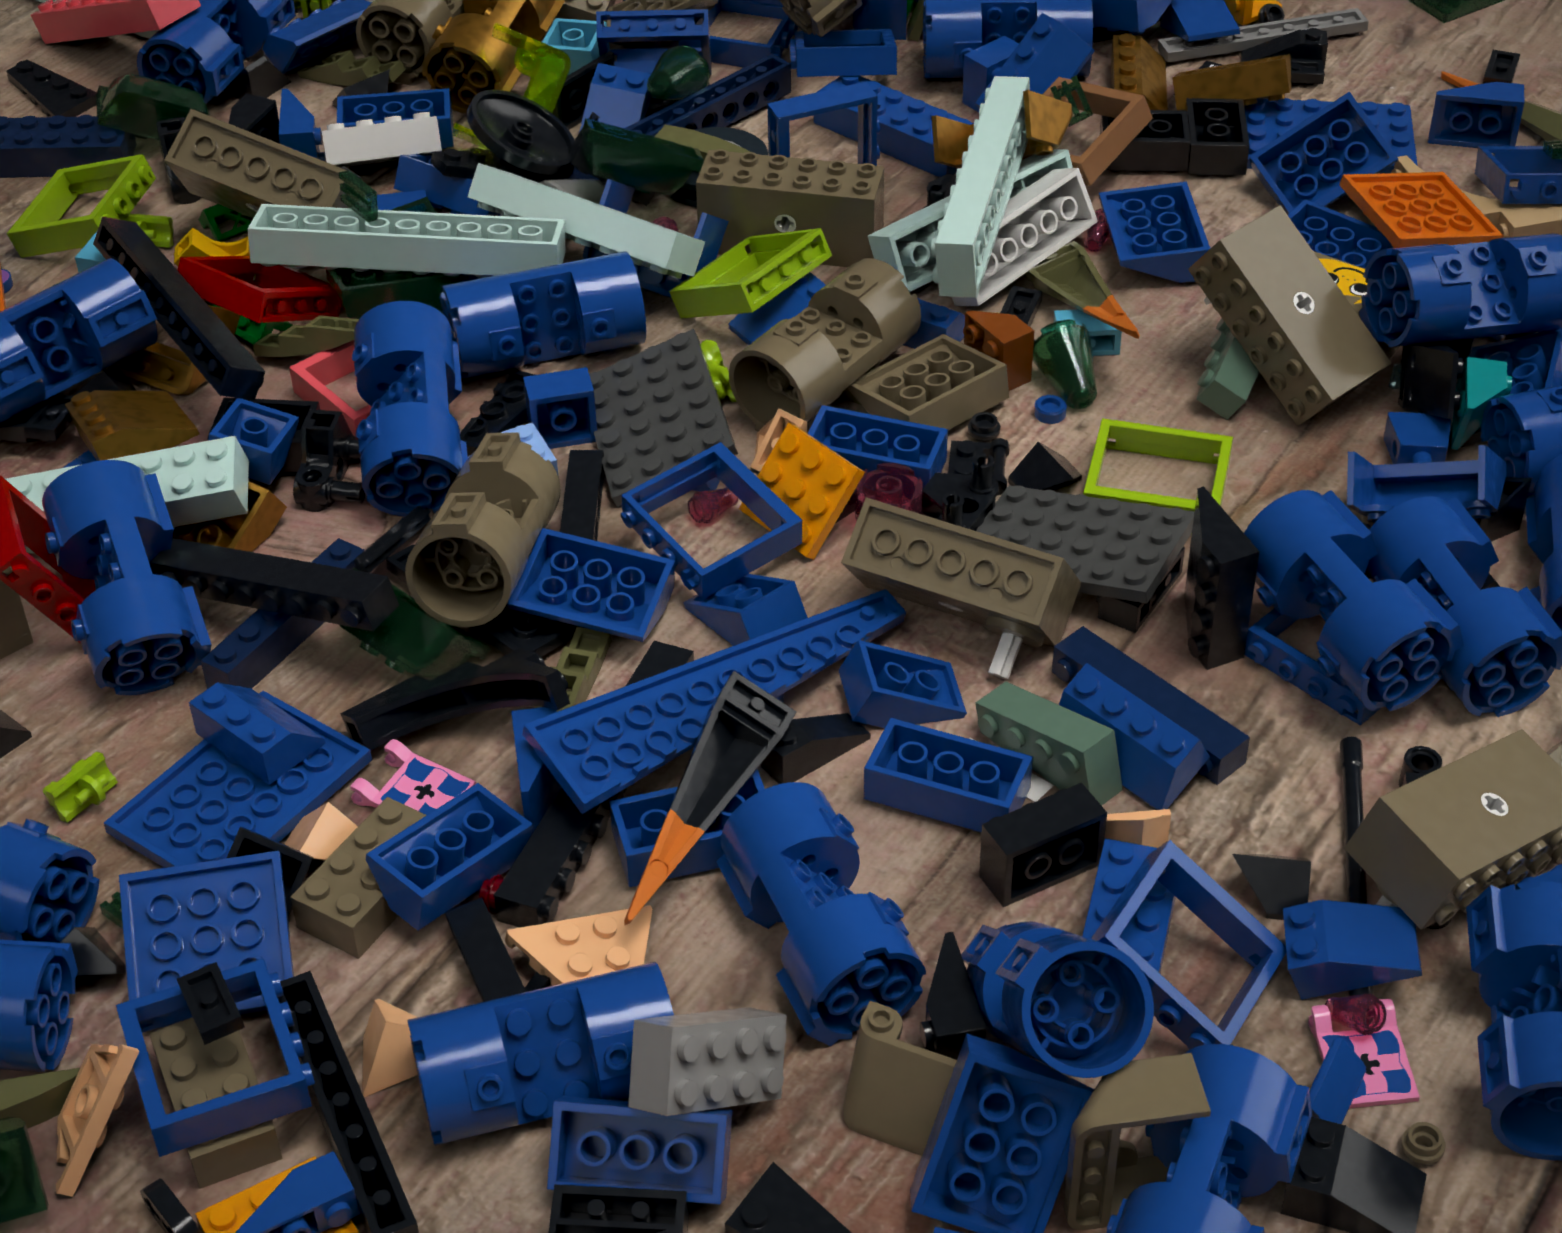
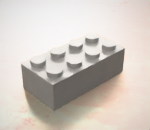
(707, 1060)

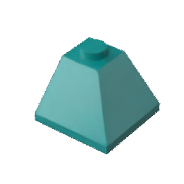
(1478, 385)

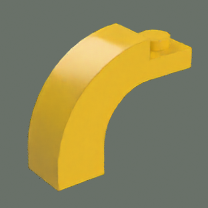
(198, 245)

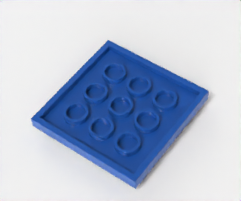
(205, 915)

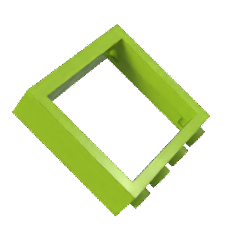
(39, 227)
(766, 271)
(1158, 442)

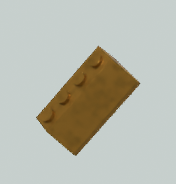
(1139, 70)

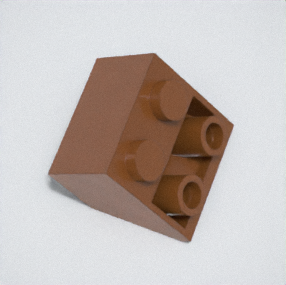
(1004, 339)

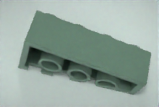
(1228, 374)
(1062, 742)

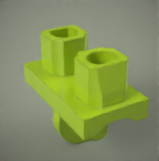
(157, 228)
(80, 787)

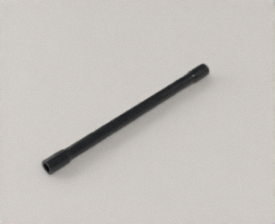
(1351, 766)

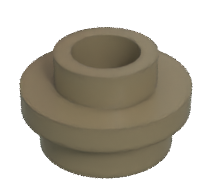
(1427, 1135)

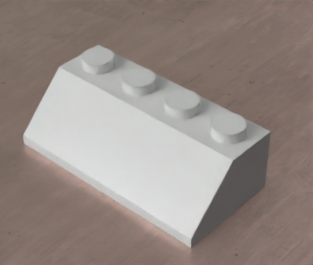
(381, 142)

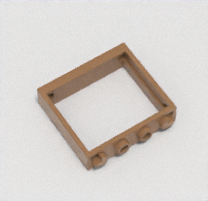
(1130, 116)

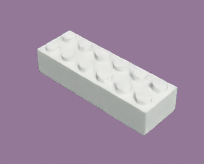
(1034, 228)

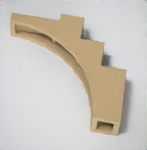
(1509, 219)

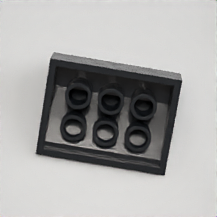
(1218, 585)

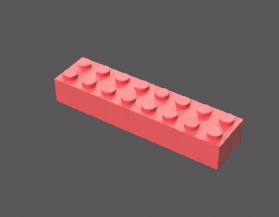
(102, 18)

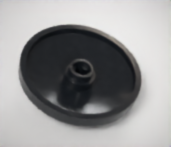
(521, 132)

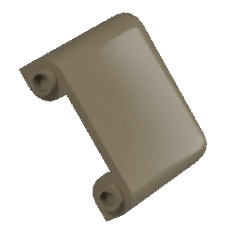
(894, 1084)

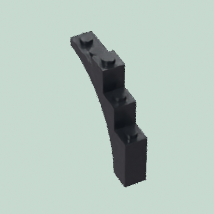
(470, 688)

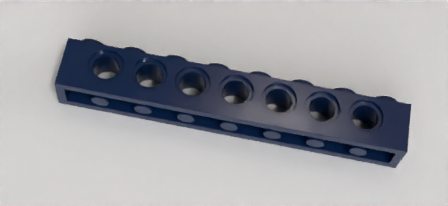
(725, 99)

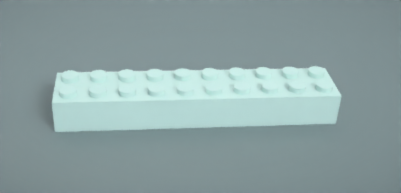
(981, 190)
(404, 241)

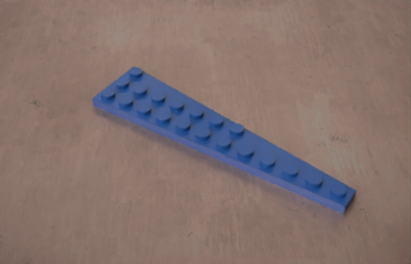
(642, 726)

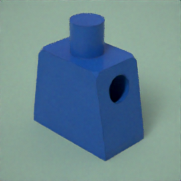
(1416, 437)

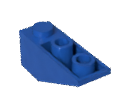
(307, 1200)

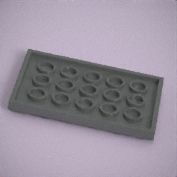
(656, 412)
(1108, 543)

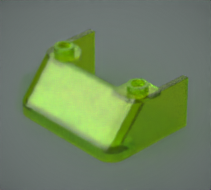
(537, 60)

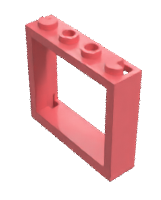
(321, 369)

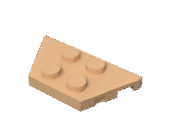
(584, 944)
(88, 1107)

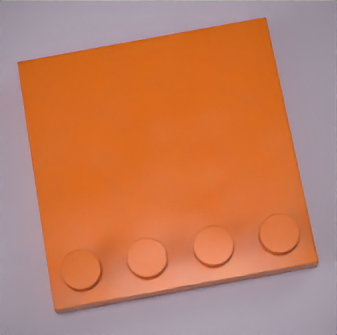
(1418, 209)

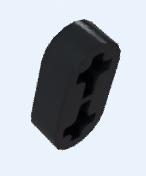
(167, 1209)

